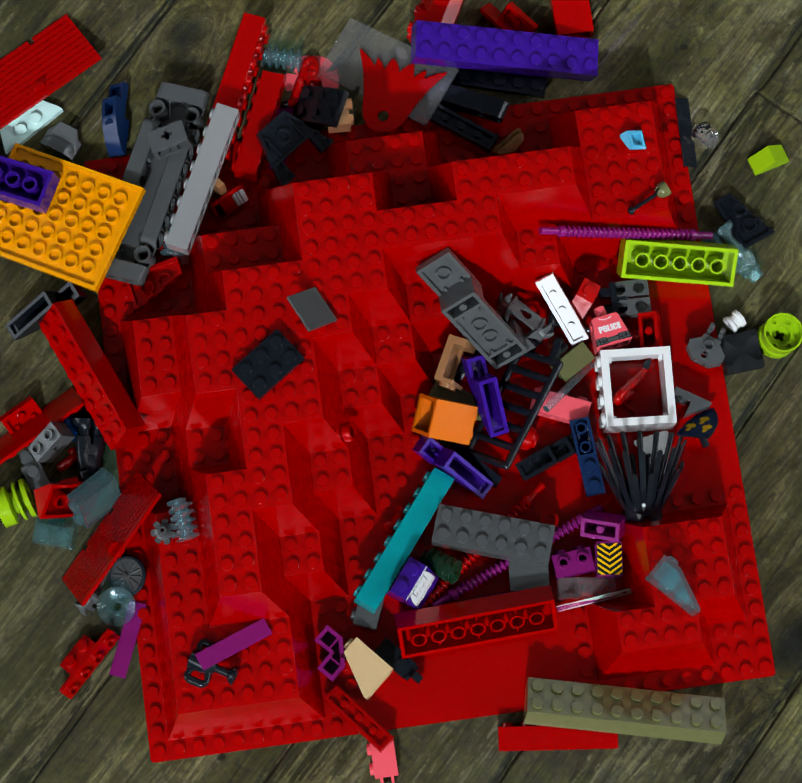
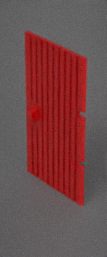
(43, 67)
(111, 538)

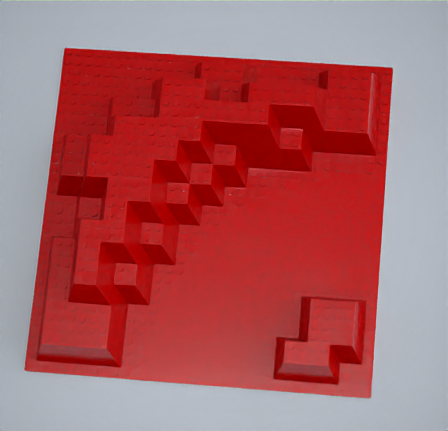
(301, 513)

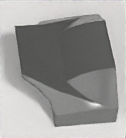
(62, 140)

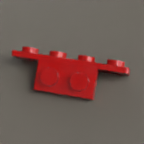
(510, 19)
(84, 660)

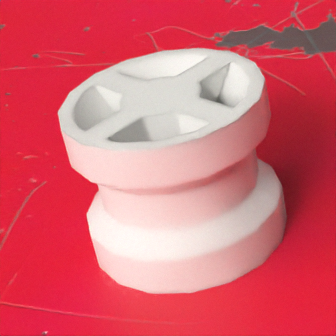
(734, 321)

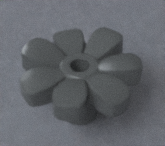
(166, 535)

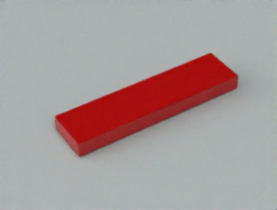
(358, 718)

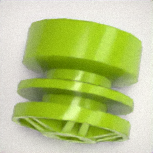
(784, 326)
(16, 503)

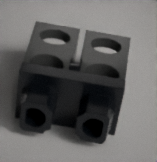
(626, 297)

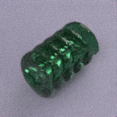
(442, 564)

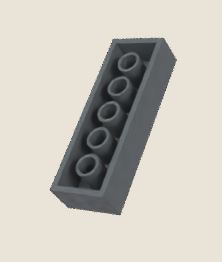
(493, 535)

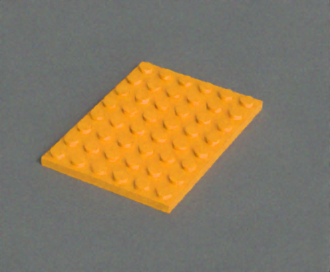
(81, 225)

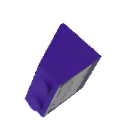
(413, 584)

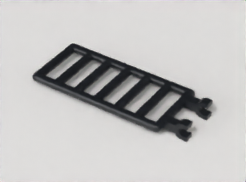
(553, 360)

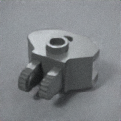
(707, 346)

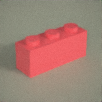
(566, 409)

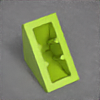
(767, 159)

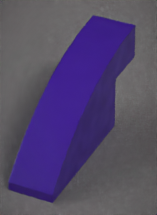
(485, 394)
(453, 465)

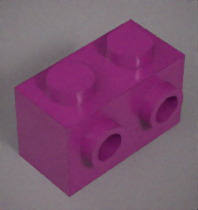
(602, 525)
(572, 562)

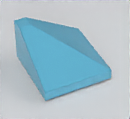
(633, 139)

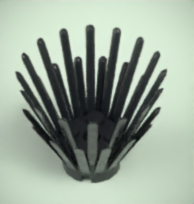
(656, 476)

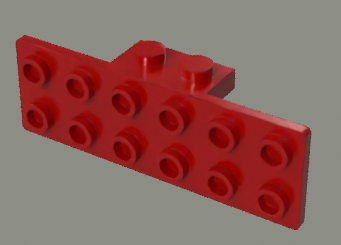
(28, 421)

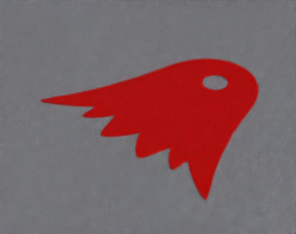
(392, 92)

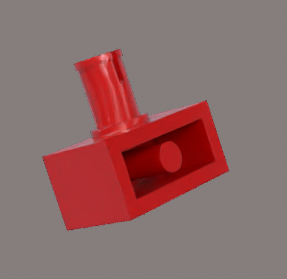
(649, 330)

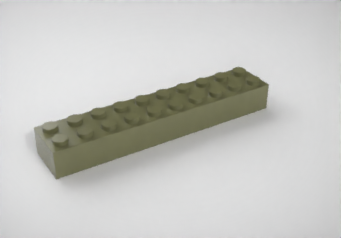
(624, 710)

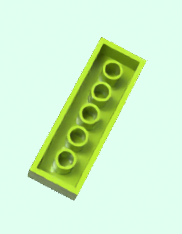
(678, 261)

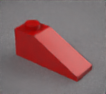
(582, 298)

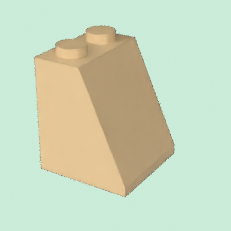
(366, 666)

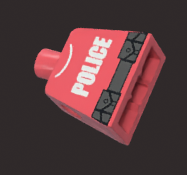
(608, 331)

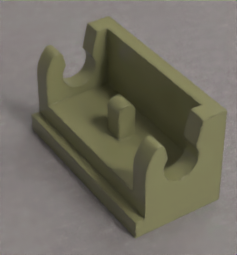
(574, 361)

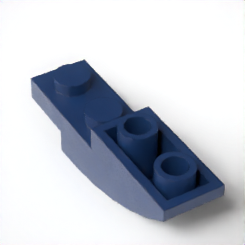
(114, 123)
(587, 456)

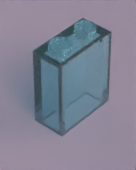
(93, 498)

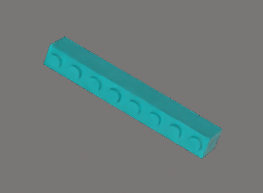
(403, 541)

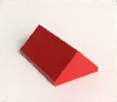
(53, 500)

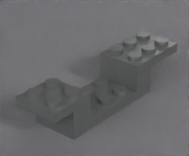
(465, 307)

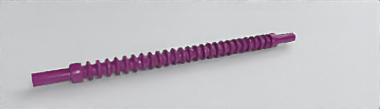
(562, 231)
(453, 594)

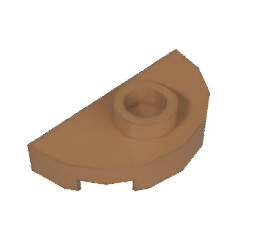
(509, 144)

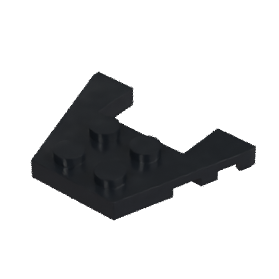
(284, 136)

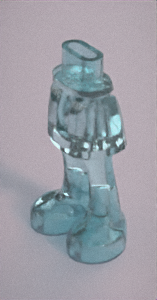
(746, 261)

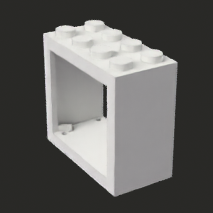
(611, 423)

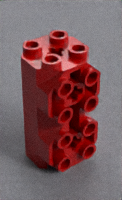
(436, 11)

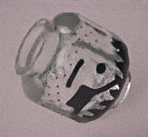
(705, 135)

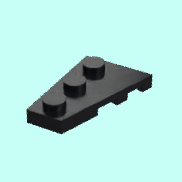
(746, 227)

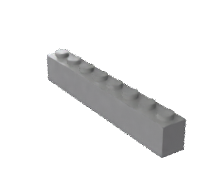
(202, 178)

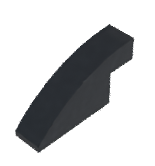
(29, 318)

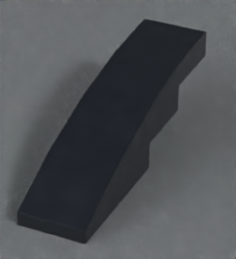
(546, 458)

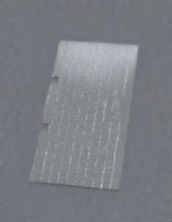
(345, 64)

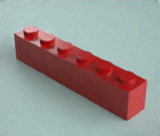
(264, 110)
(551, 738)

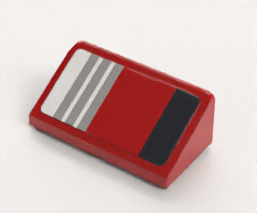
(230, 202)

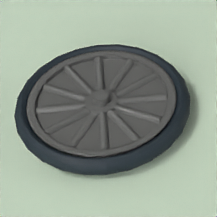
(128, 573)

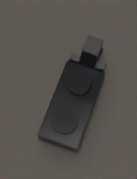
(392, 656)

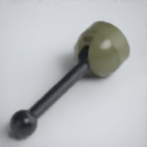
(661, 191)

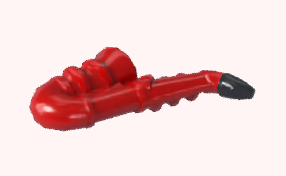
(310, 72)
(626, 393)

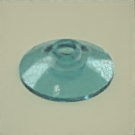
(107, 602)

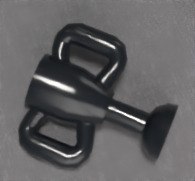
(194, 665)

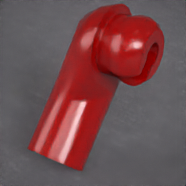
(69, 461)

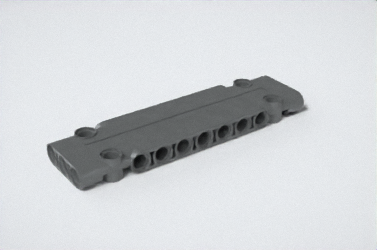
(160, 179)

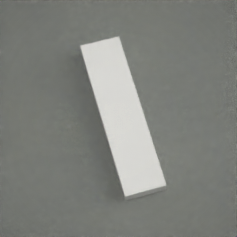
(562, 309)

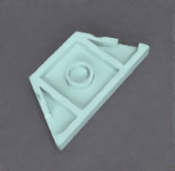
(28, 124)

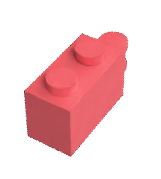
(384, 763)

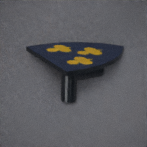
(700, 426)

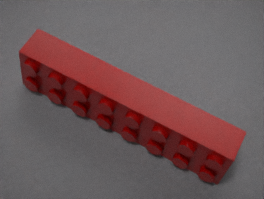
(242, 68)
(91, 374)
(476, 621)

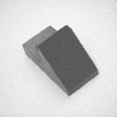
(695, 403)

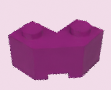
(334, 645)

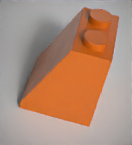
(444, 419)

